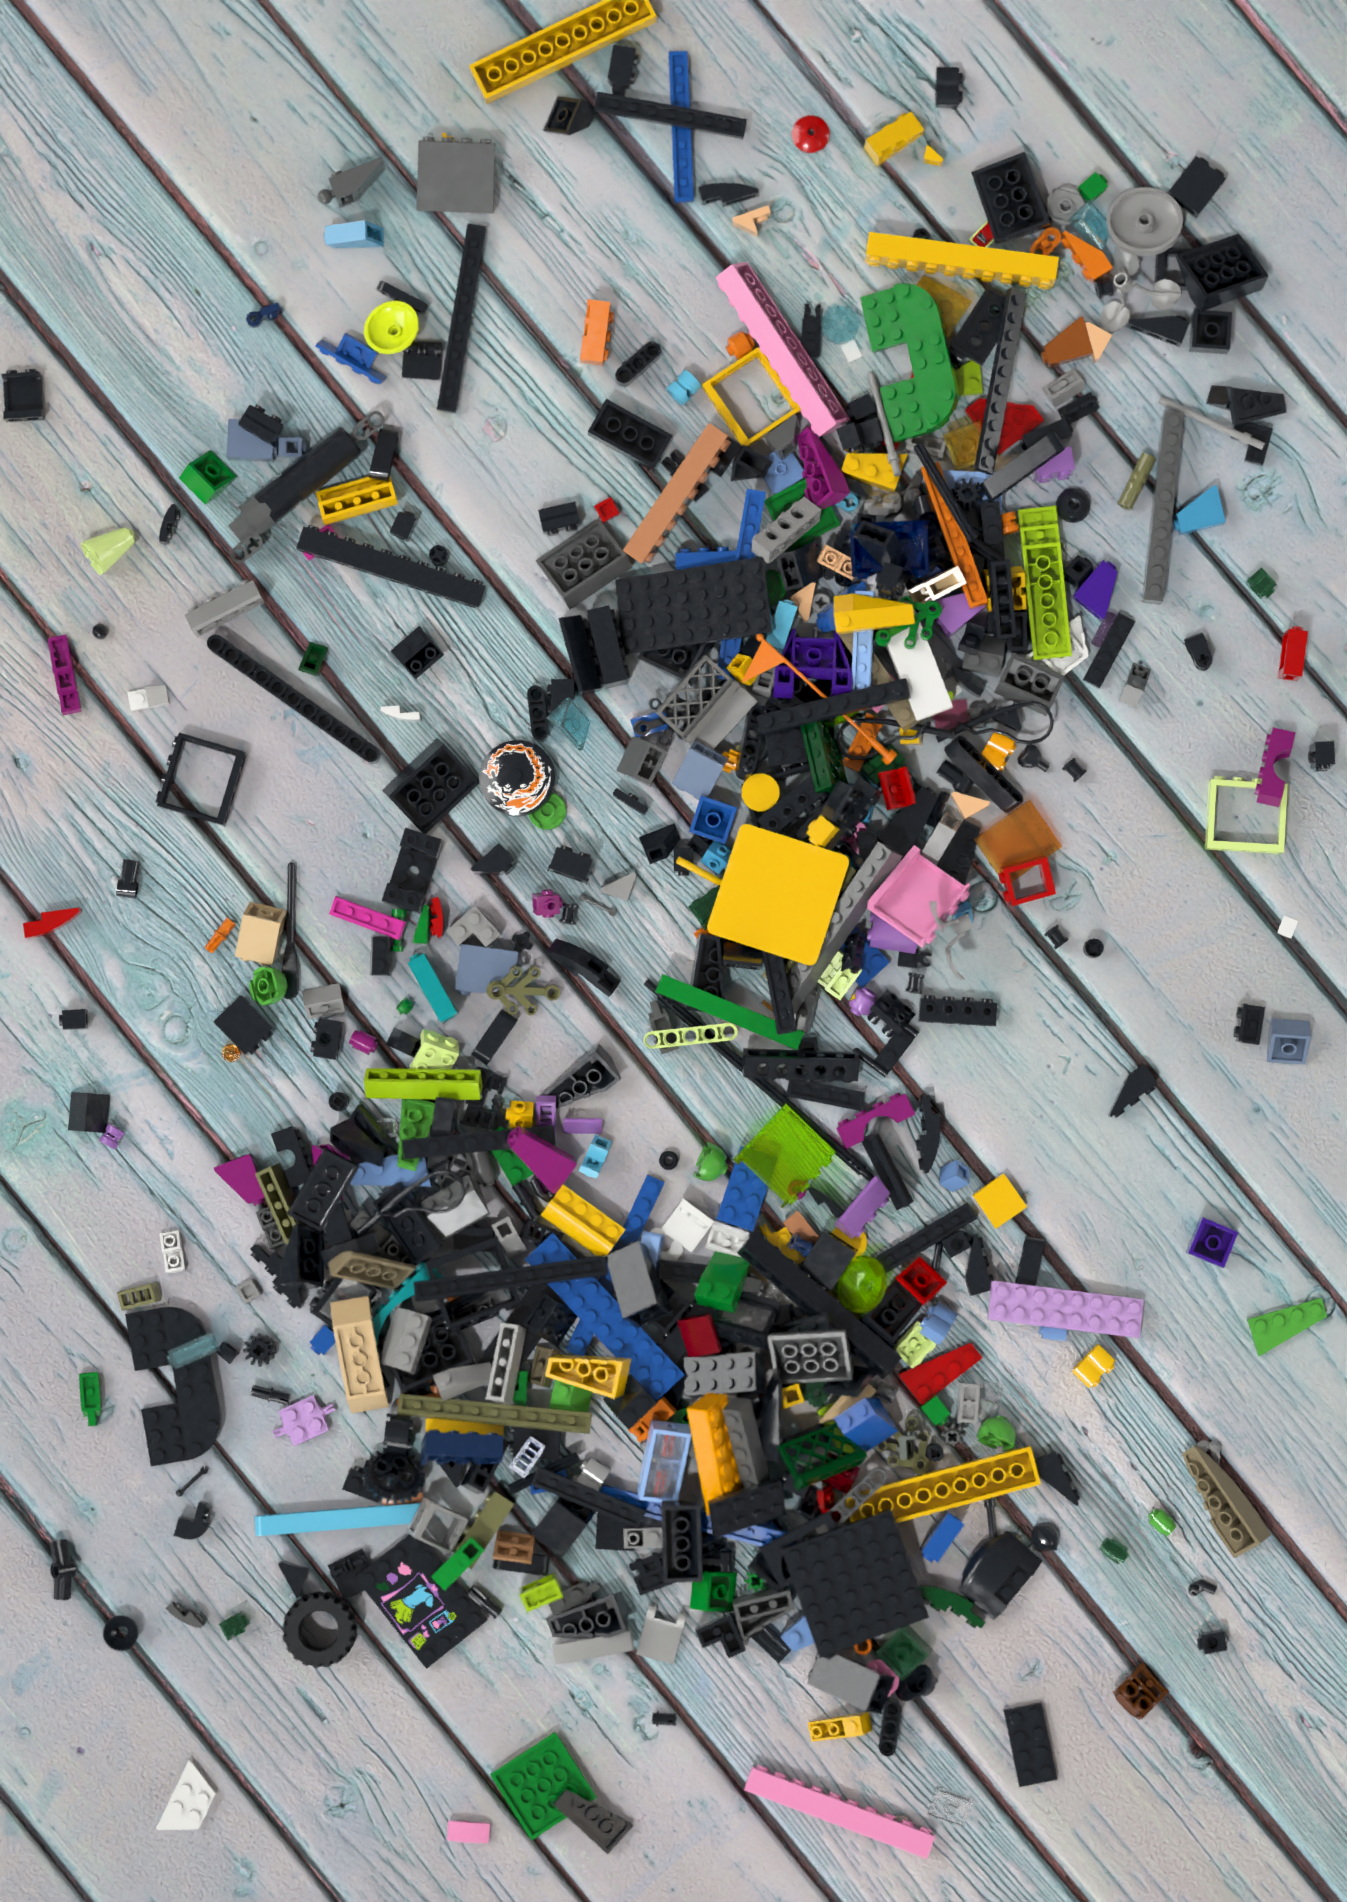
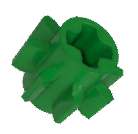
(755, 1586)

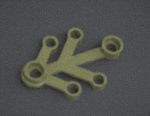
(520, 990)
(916, 1457)

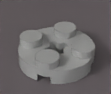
(1058, 197)
(881, 503)

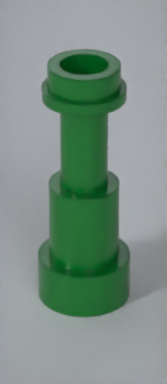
(401, 915)

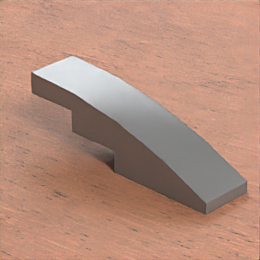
(592, 1647)

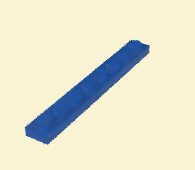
(681, 137)

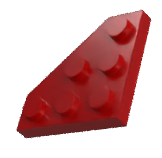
(1017, 421)

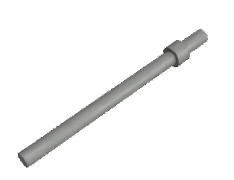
(1245, 438)
(892, 456)

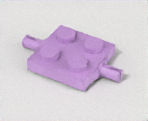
(303, 1420)

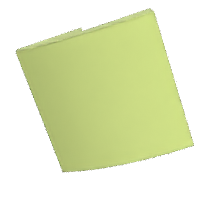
(835, 980)

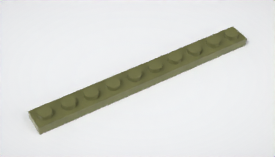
(494, 1414)

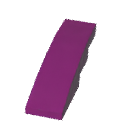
(64, 675)

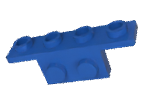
(355, 355)

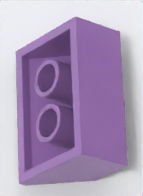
(863, 1208)

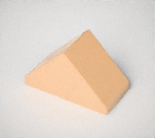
(1098, 339)
(803, 601)
(968, 805)

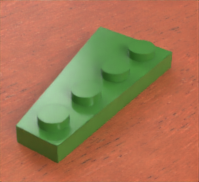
(1280, 1325)

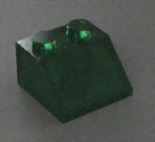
(904, 1651)

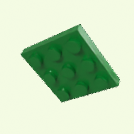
(783, 501)

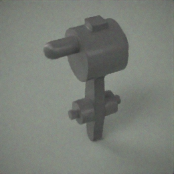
(908, 496)

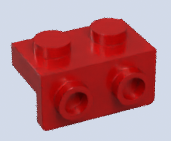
(897, 788)

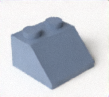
(1288, 1041)

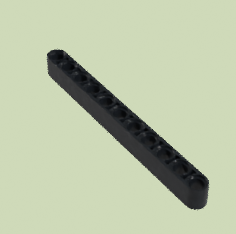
(285, 694)

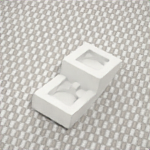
(395, 712)

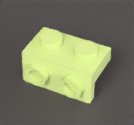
(914, 1346)

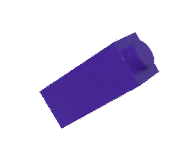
(1097, 590)

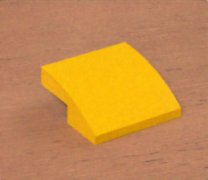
(999, 1201)

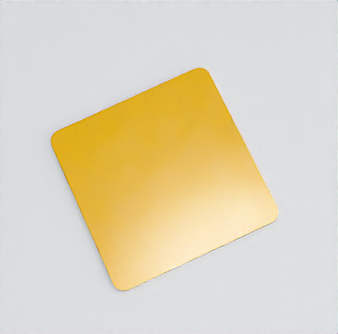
(778, 894)

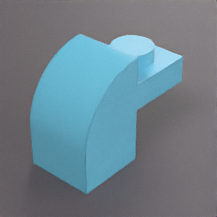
(595, 1156)

